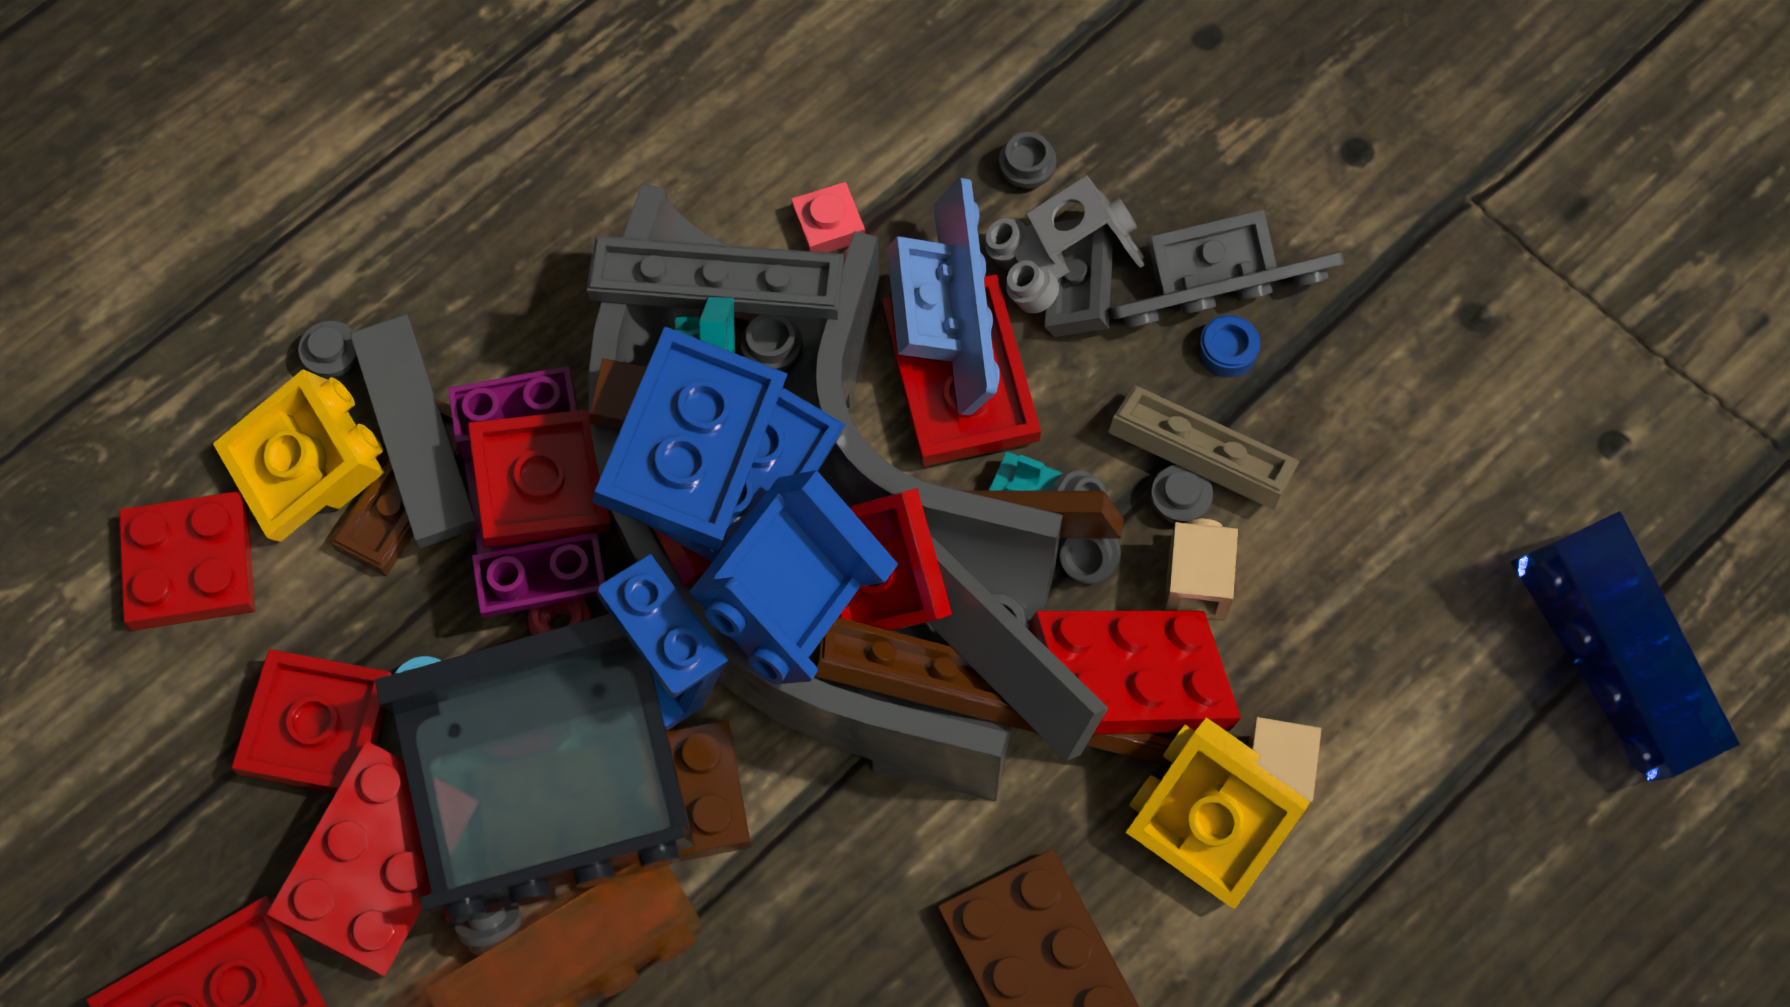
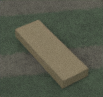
(1204, 447)

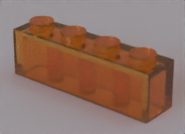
(580, 947)

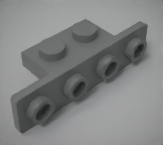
(1214, 260)

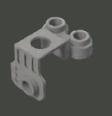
(1036, 248)

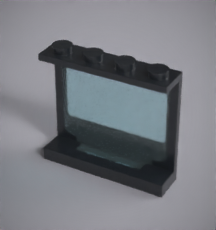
(536, 767)

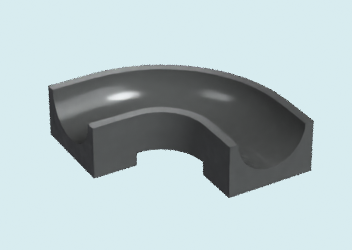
(996, 541)

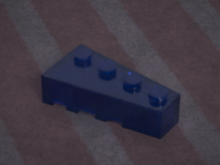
(1628, 647)

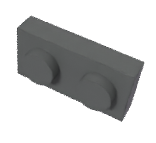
(1086, 289)

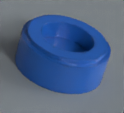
(1229, 346)

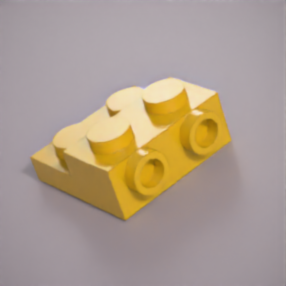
(300, 453)
(1215, 812)

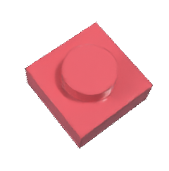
(827, 218)

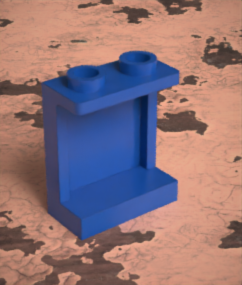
(790, 575)
(665, 636)

